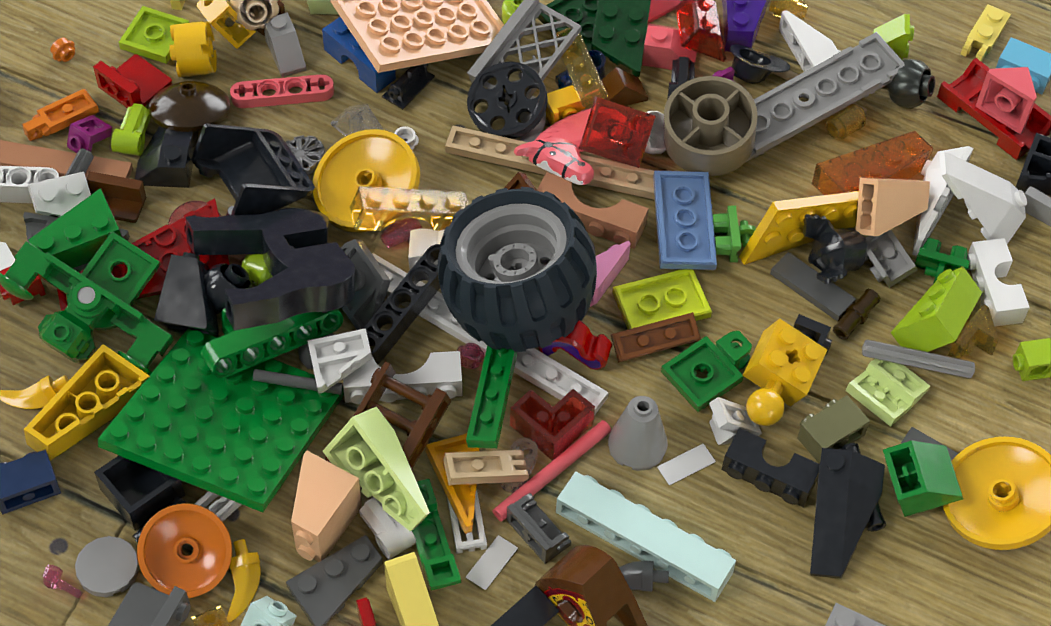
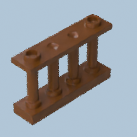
(419, 430)

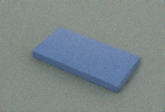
(684, 220)

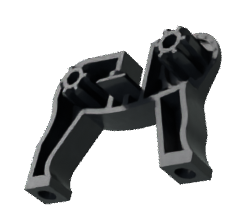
(296, 251)

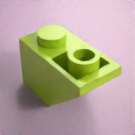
(897, 34)

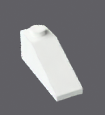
(805, 42)

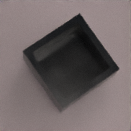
(137, 489)

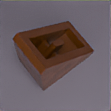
(624, 88)

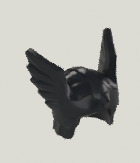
(834, 249)

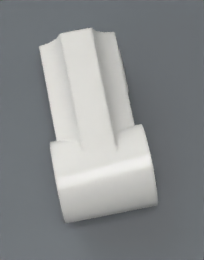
(388, 532)

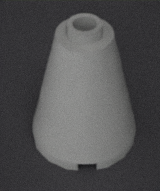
(638, 435)

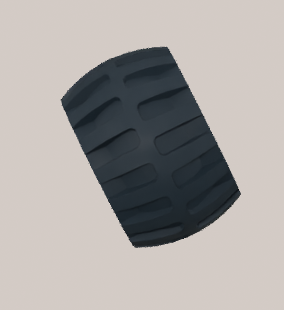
(517, 269)

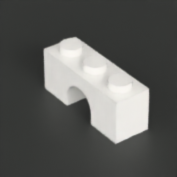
(988, 262)

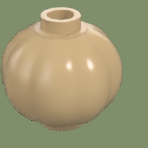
(253, 12)

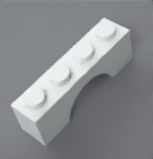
(440, 371)

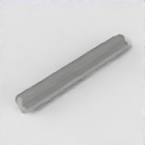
(918, 359)

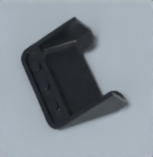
(253, 166)

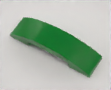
(433, 546)

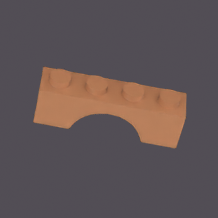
(616, 223)

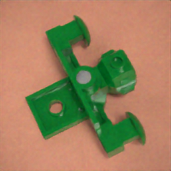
(93, 299)

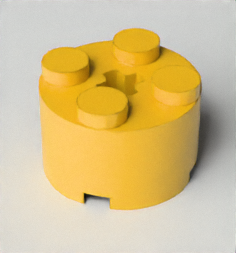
(193, 49)

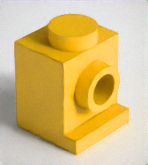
(562, 104)

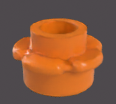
(63, 50)

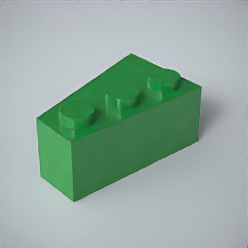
(79, 232)

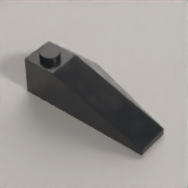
(167, 159)
(845, 500)

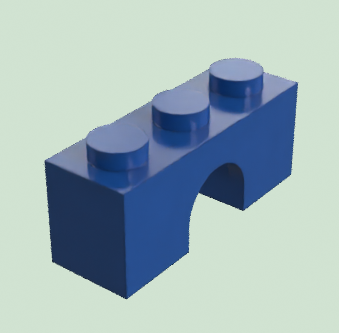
(343, 46)

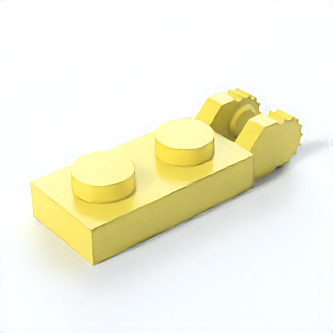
(986, 31)

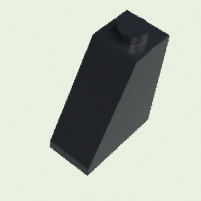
(184, 298)

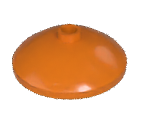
(162, 555)

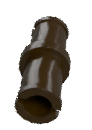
(856, 314)

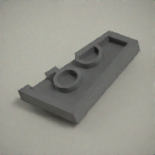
(331, 582)

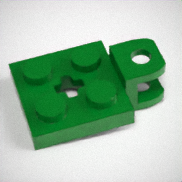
(720, 360)

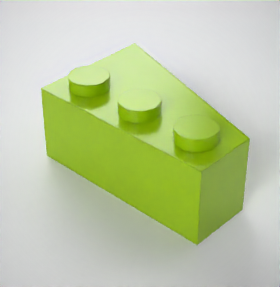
(939, 312)

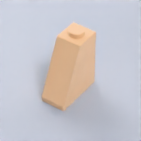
(889, 203)

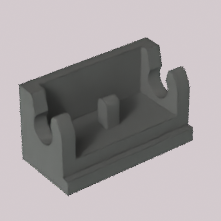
(537, 528)

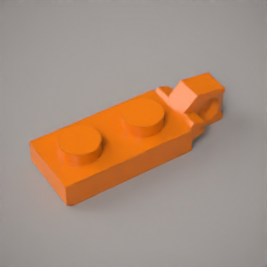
(60, 115)

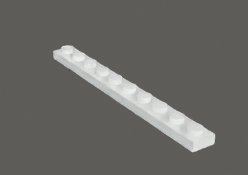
(529, 365)

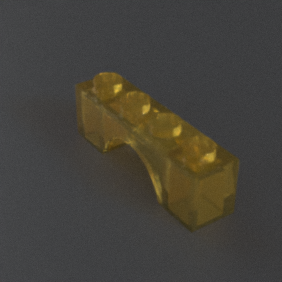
(380, 206)

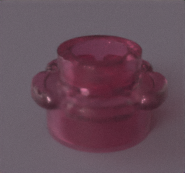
(471, 355)

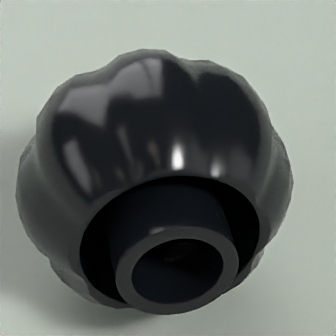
(223, 277)

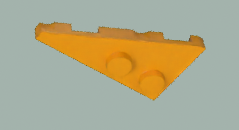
(460, 496)

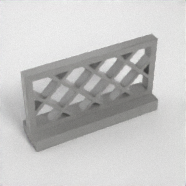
(511, 34)

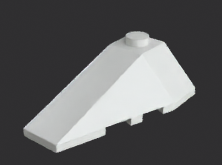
(986, 195)
(939, 196)

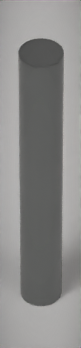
(292, 381)

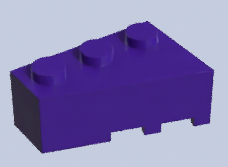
(742, 21)

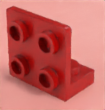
(132, 81)

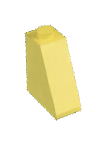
(409, 592)

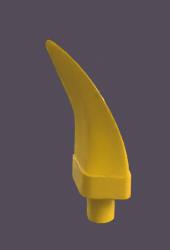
(34, 396)
(246, 578)

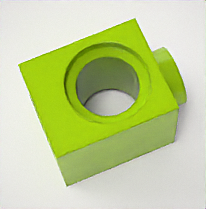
(1033, 359)

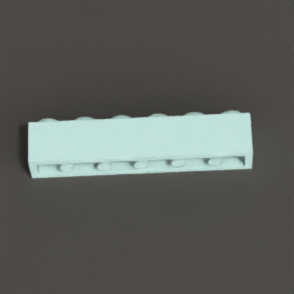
(645, 535)

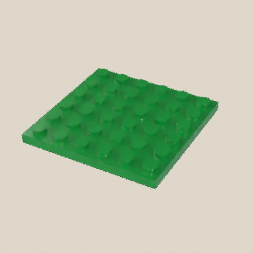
(216, 431)

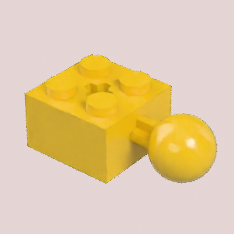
(783, 368)

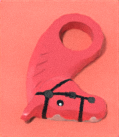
(559, 150)

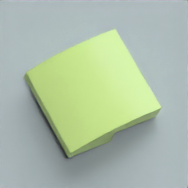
(887, 389)

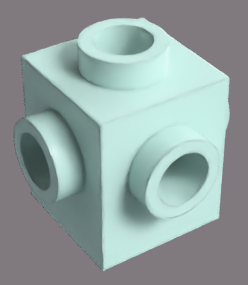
(268, 613)

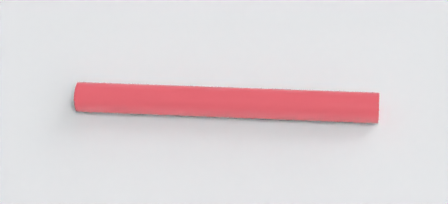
(555, 467)

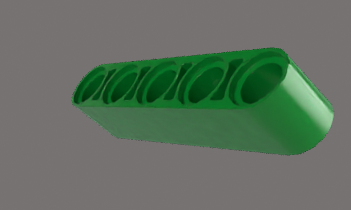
(258, 344)

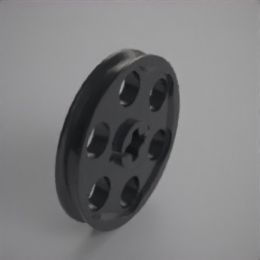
(496, 97)

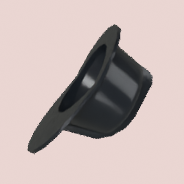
(753, 65)

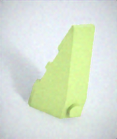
(374, 455)

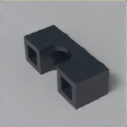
(790, 482)

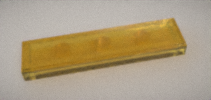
(582, 70)

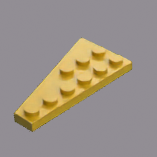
(784, 223)

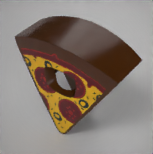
(590, 589)

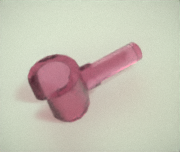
(52, 580)

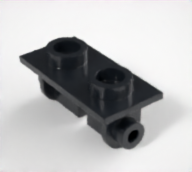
(408, 86)

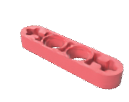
(282, 88)

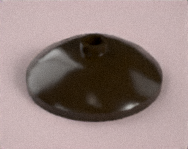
(189, 106)

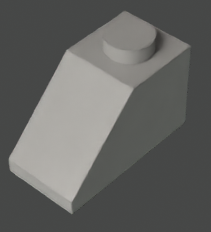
(284, 45)

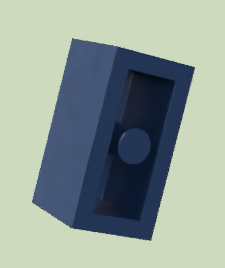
(27, 481)

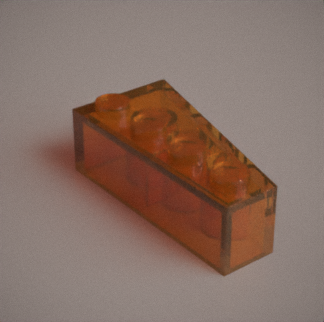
(890, 159)

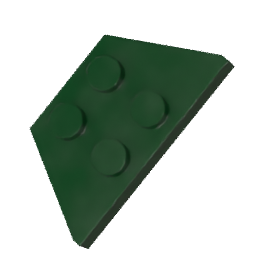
(622, 31)

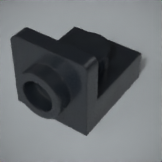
(814, 330)

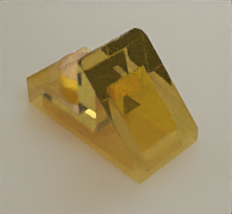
(978, 332)

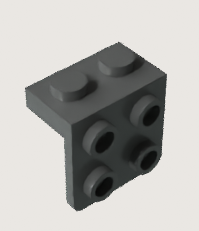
(152, 608)

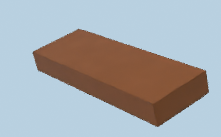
(655, 337)

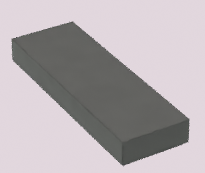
(804, 281)

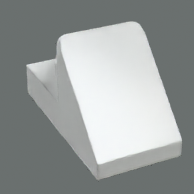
(727, 420)

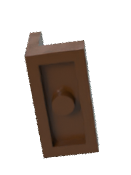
(122, 194)

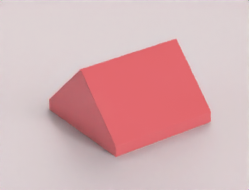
(1008, 96)

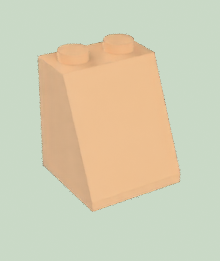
(323, 506)

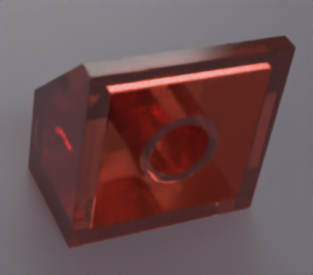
(701, 28)
(617, 132)

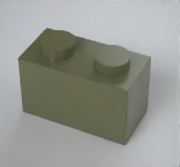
(833, 427)

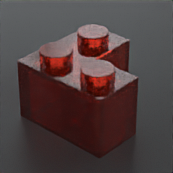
(550, 426)

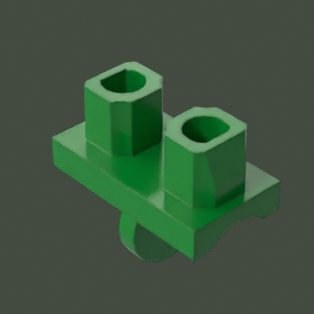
(937, 262)

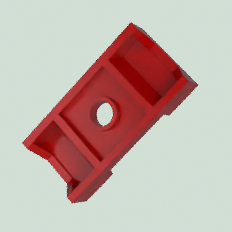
(964, 95)

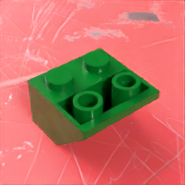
(922, 476)

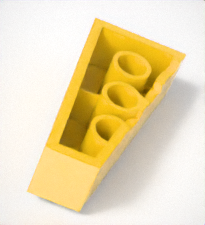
(85, 402)

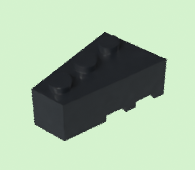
(1037, 166)

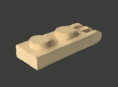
(485, 467)

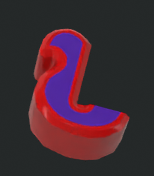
(583, 346)

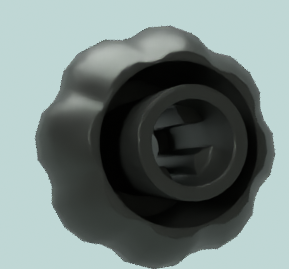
(911, 84)

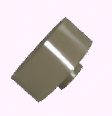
(710, 125)

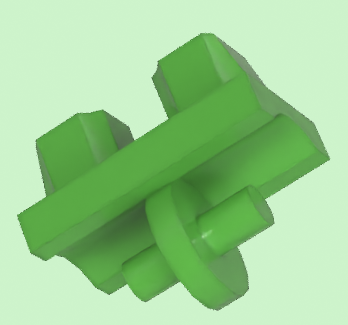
(735, 234)

